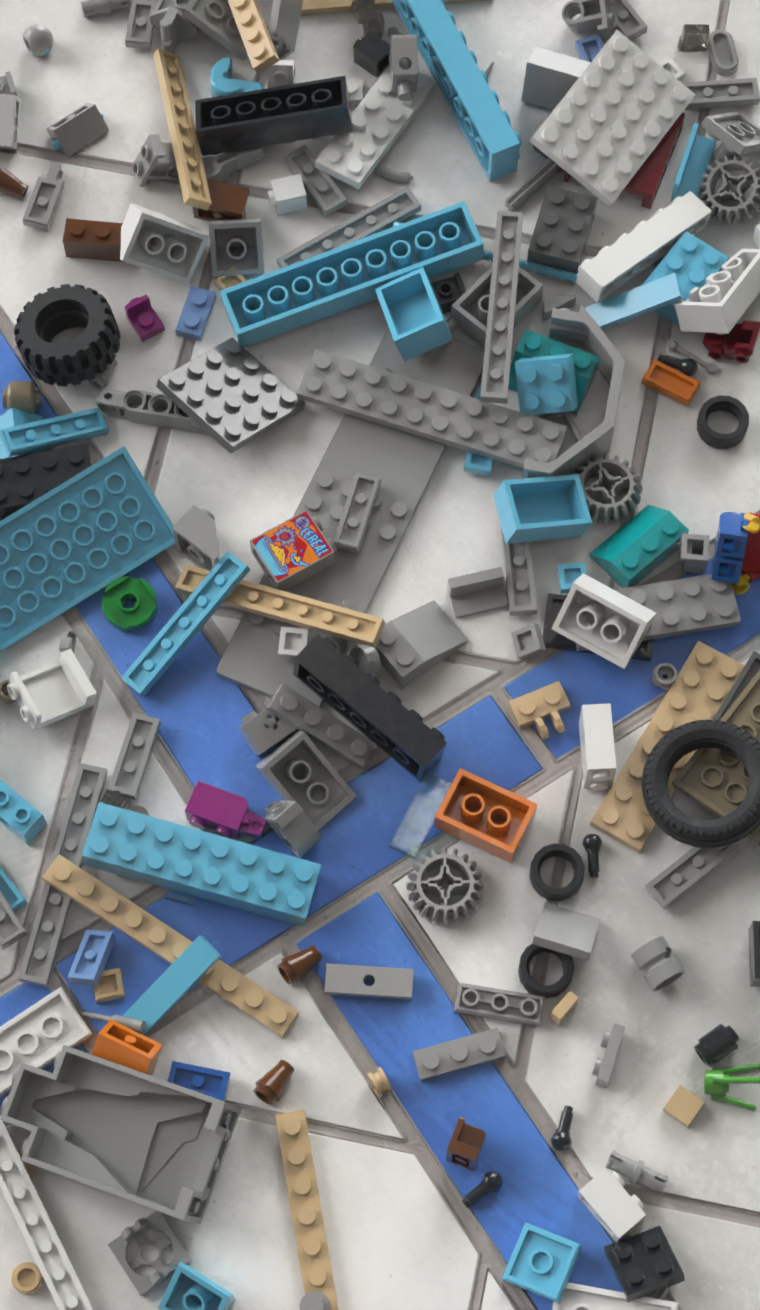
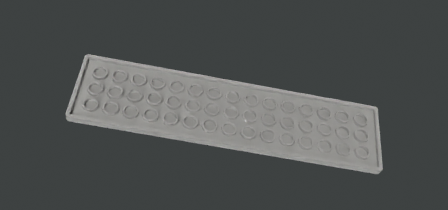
(369, 448)

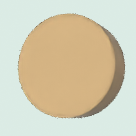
(27, 1278)

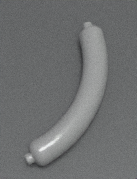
(392, 174)

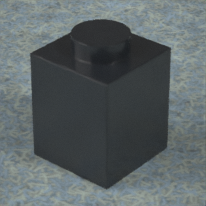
(372, 53)

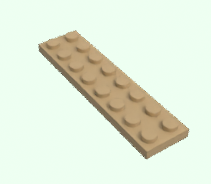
(692, 697)

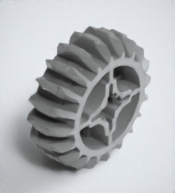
(725, 194)
(621, 480)
(455, 884)

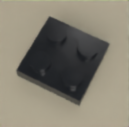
(644, 1263)

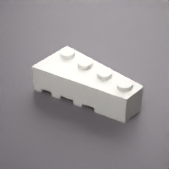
(723, 297)

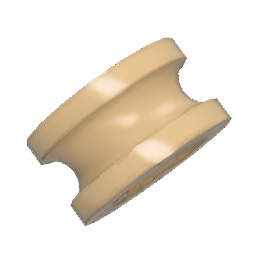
(379, 1082)

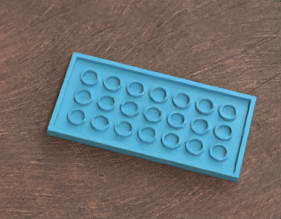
(76, 543)

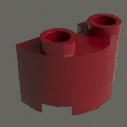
(736, 345)

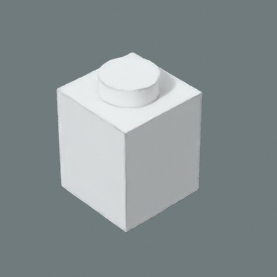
(288, 194)

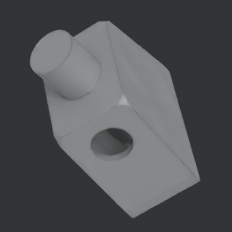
(403, 66)

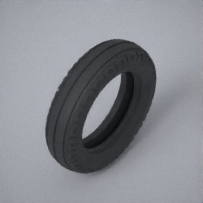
(669, 751)

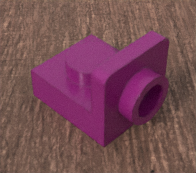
(143, 318)

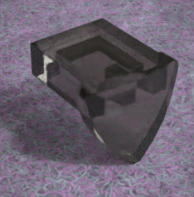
(694, 38)

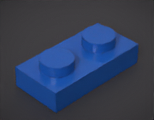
(200, 1079)

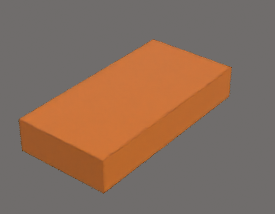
(671, 383)

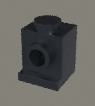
(448, 291)

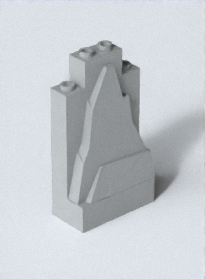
(122, 1131)

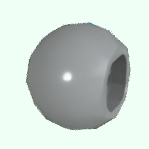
(38, 39)

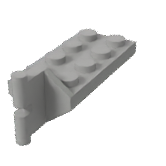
(169, 21)

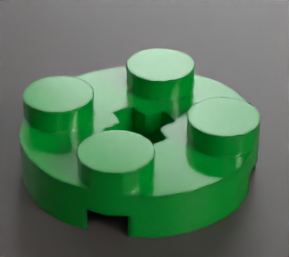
(129, 618)

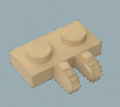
(540, 705)

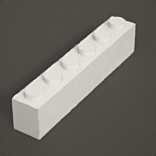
(642, 246)

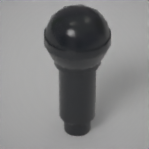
(685, 366)
(592, 845)
(561, 1138)
(490, 1183)

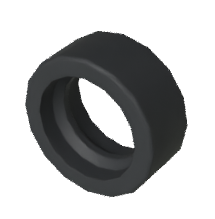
(727, 404)
(567, 853)
(543, 990)

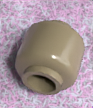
(22, 396)

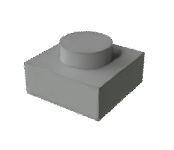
(528, 641)

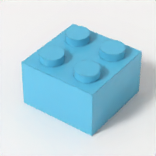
(546, 384)

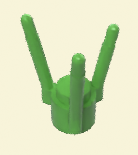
(718, 1081)

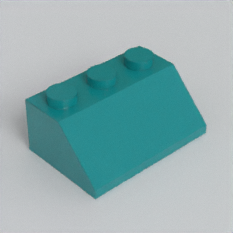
(537, 345)
(640, 546)

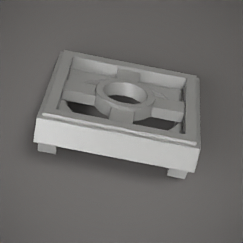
(120, 1249)

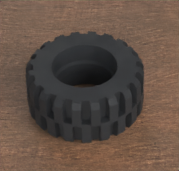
(58, 311)

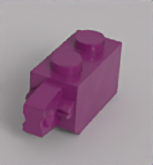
(223, 812)

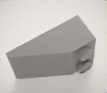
(417, 642)
(304, 775)

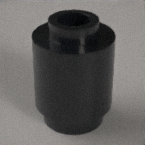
(716, 1044)

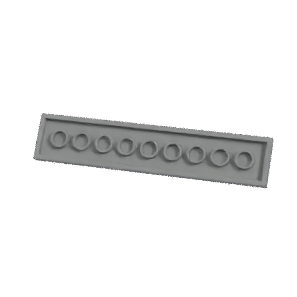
(429, 411)

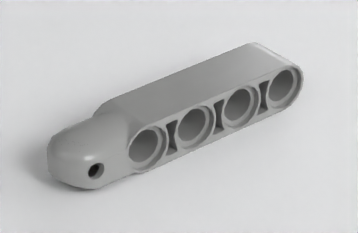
(146, 413)

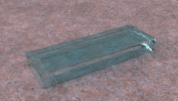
(420, 816)

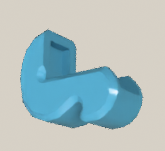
(223, 84)

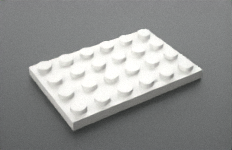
(612, 118)

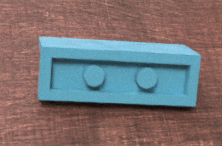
(693, 164)

